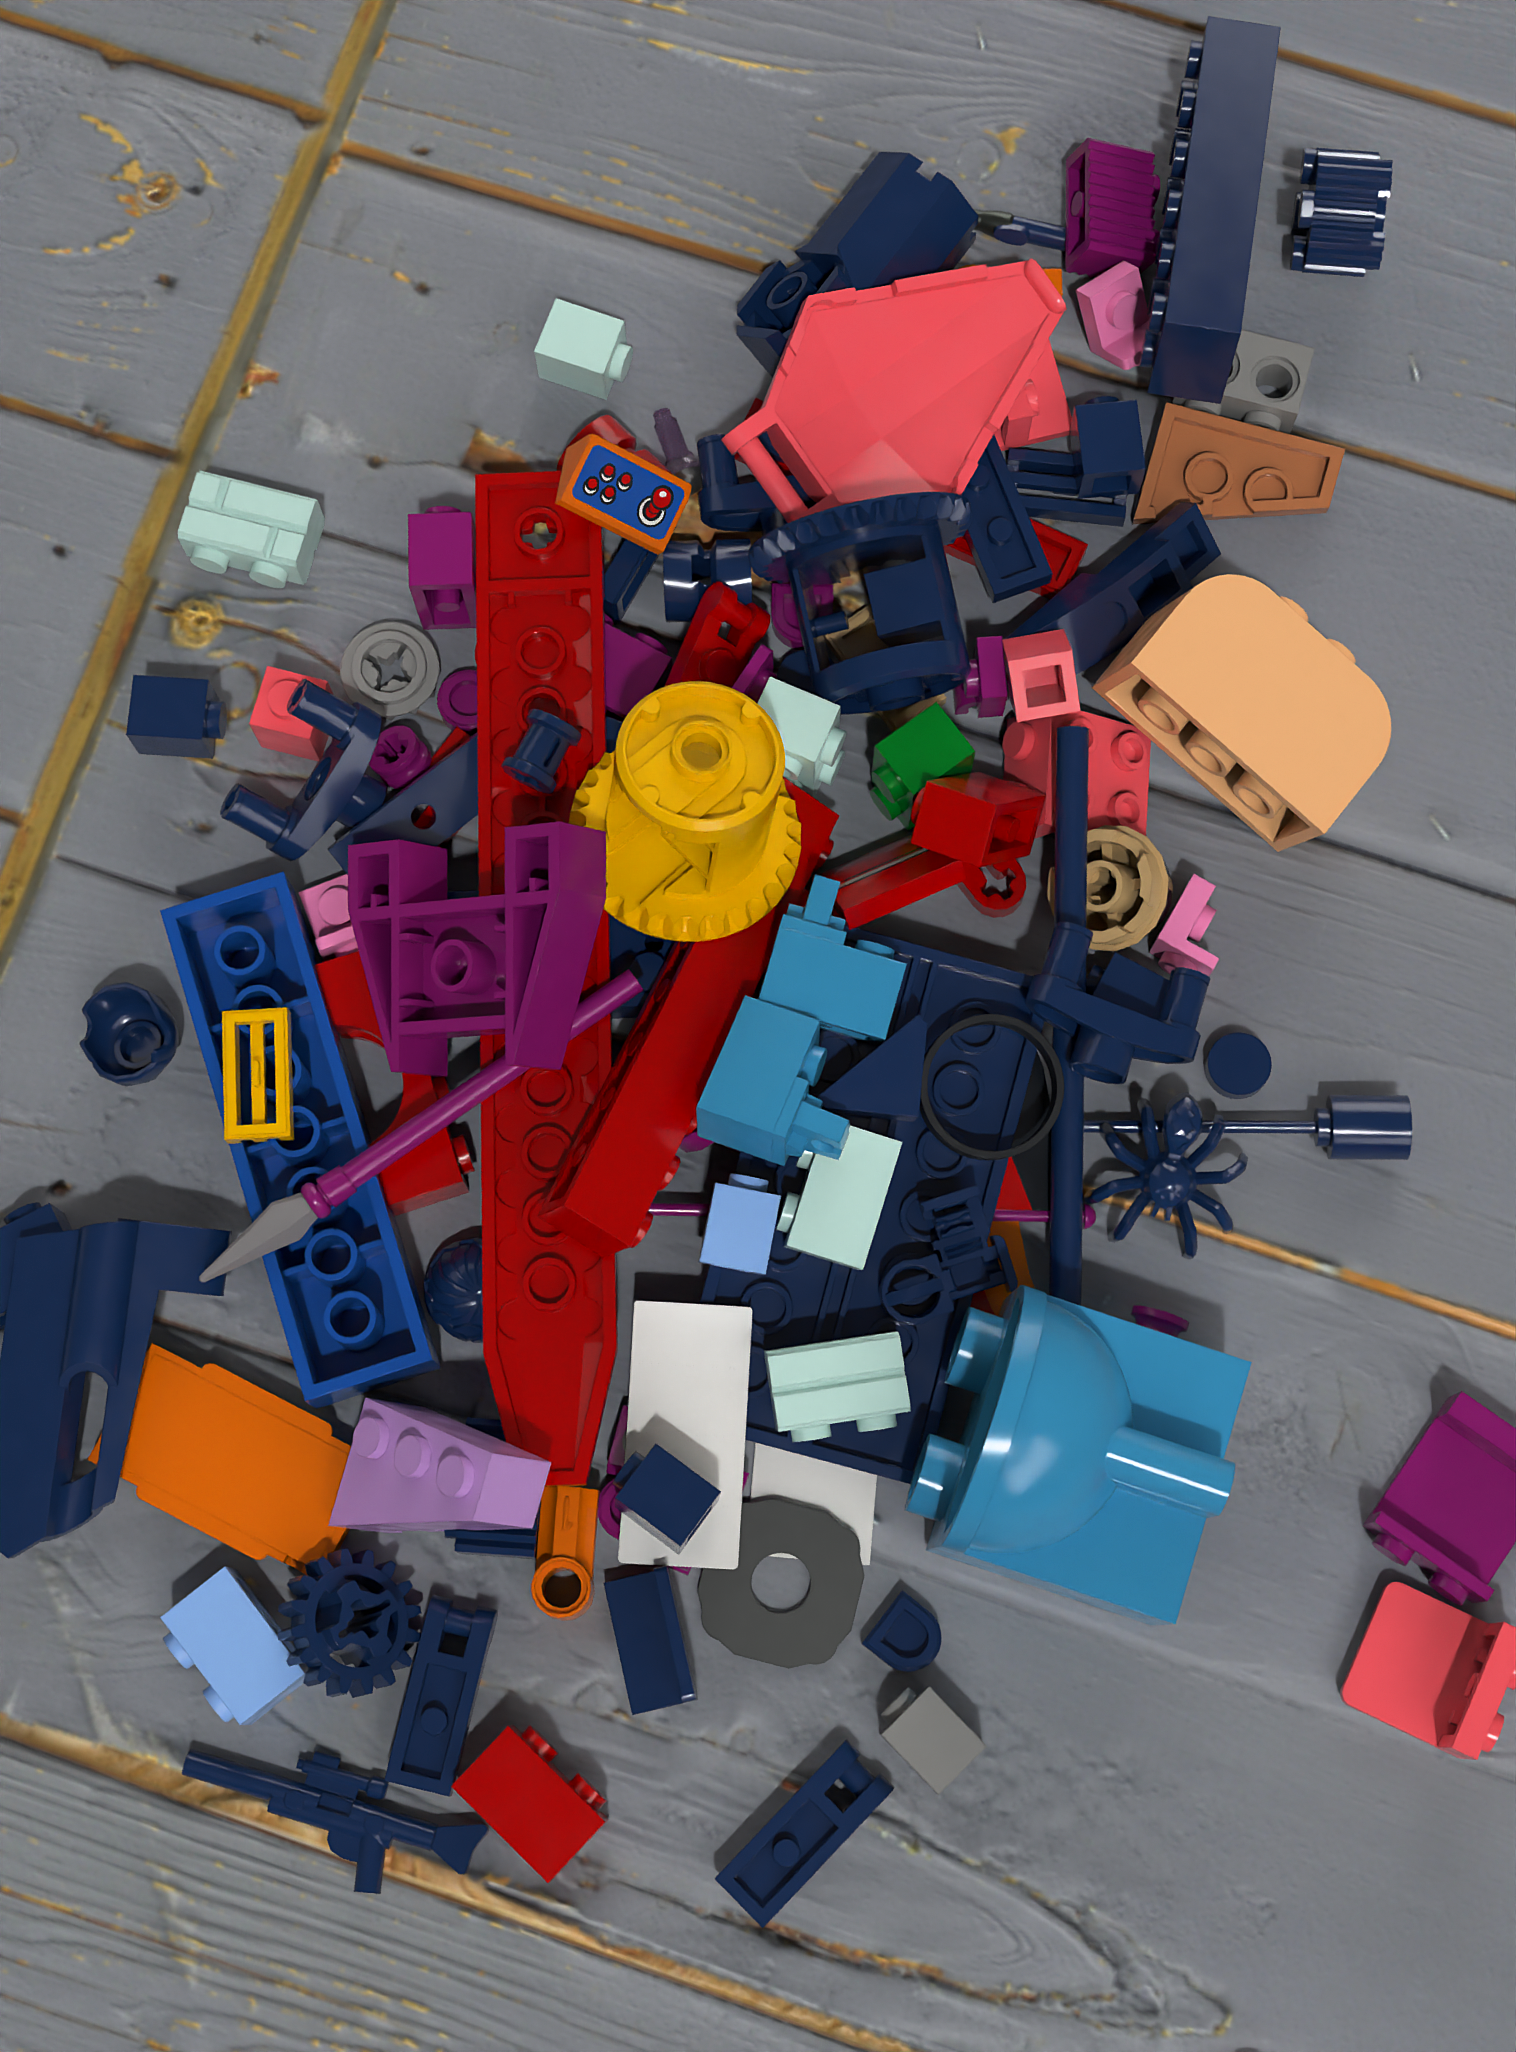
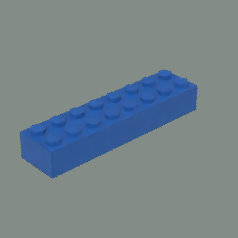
(348, 1280)

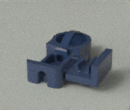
(966, 1259)

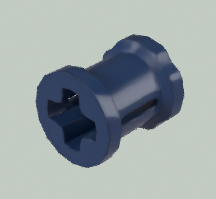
(541, 751)

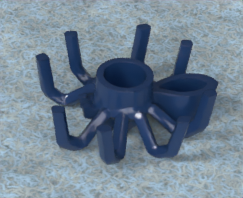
(1168, 1176)

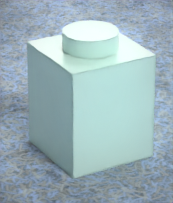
(583, 349)

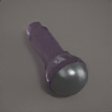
(678, 457)

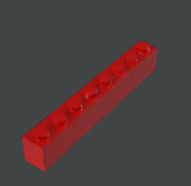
(664, 1065)

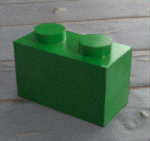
(912, 755)

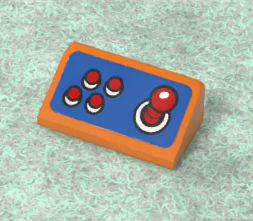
(622, 492)

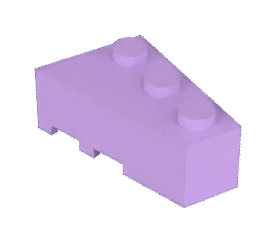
(433, 1475)

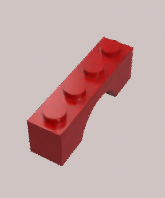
(436, 1166)

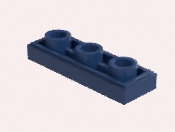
(448, 790)

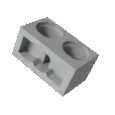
(1257, 363)

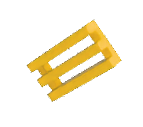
(259, 1129)

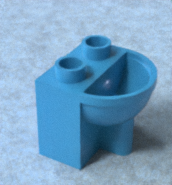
(1081, 1454)

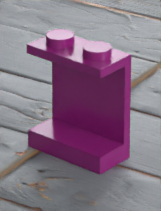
(1453, 1501)

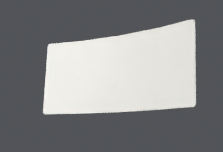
(693, 1403)

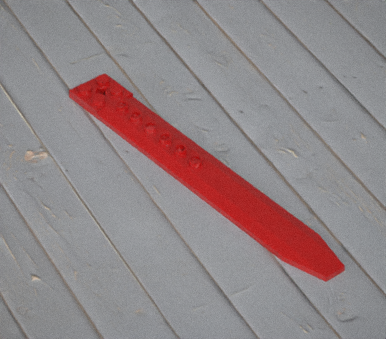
(543, 1293)

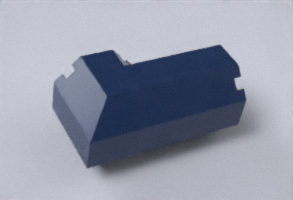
(880, 232)

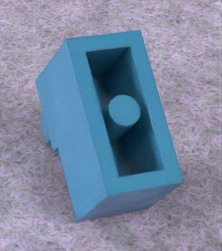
(825, 980)
(761, 1088)

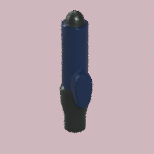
(1021, 230)

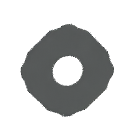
(825, 1617)

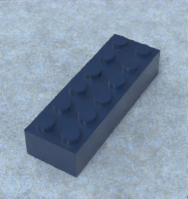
(1210, 210)

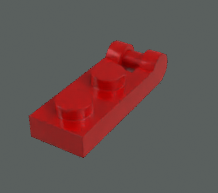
(710, 657)

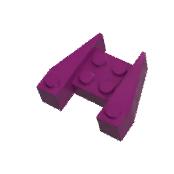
(483, 960)

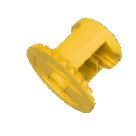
(693, 814)

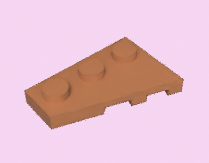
(1234, 469)

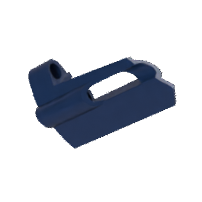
(76, 1308)

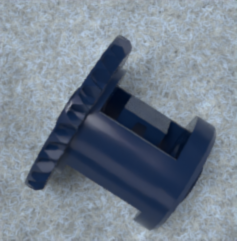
(906, 600)

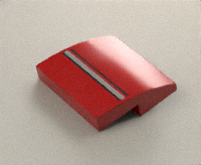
(890, 880)

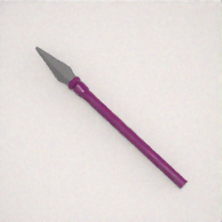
(292, 1216)

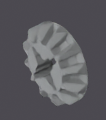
(383, 645)

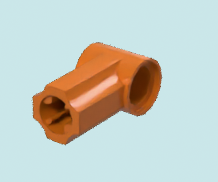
(566, 1544)

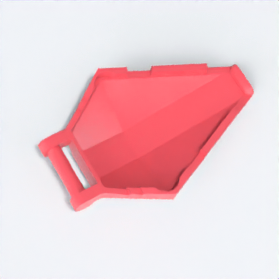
(898, 384)

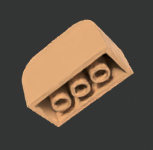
(1253, 706)

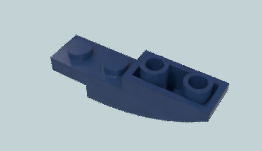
(1110, 607)

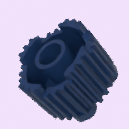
(1340, 212)

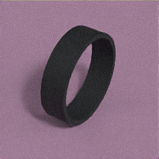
(1050, 1059)

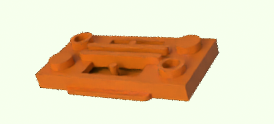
(233, 1461)

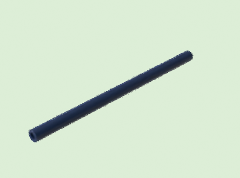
(1070, 907)

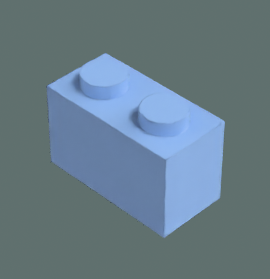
(234, 1647)

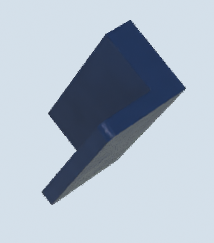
(650, 1641)

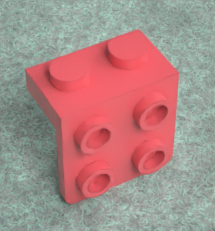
(1115, 768)
(1433, 1672)

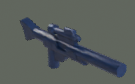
(330, 1803)

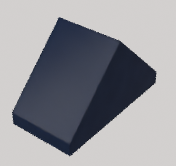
(885, 1081)

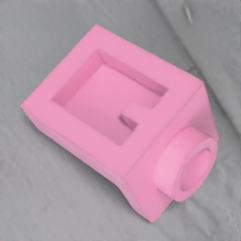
(1115, 315)
(329, 917)
(1190, 920)

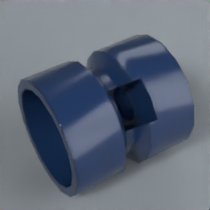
(688, 563)

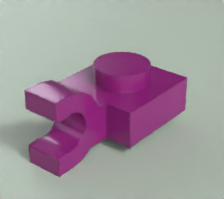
(986, 682)

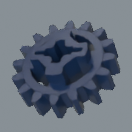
(326, 1606)

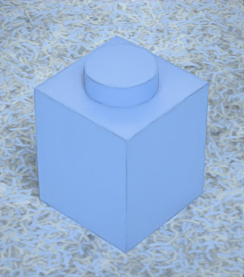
(740, 1225)

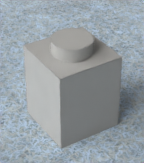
(930, 1737)

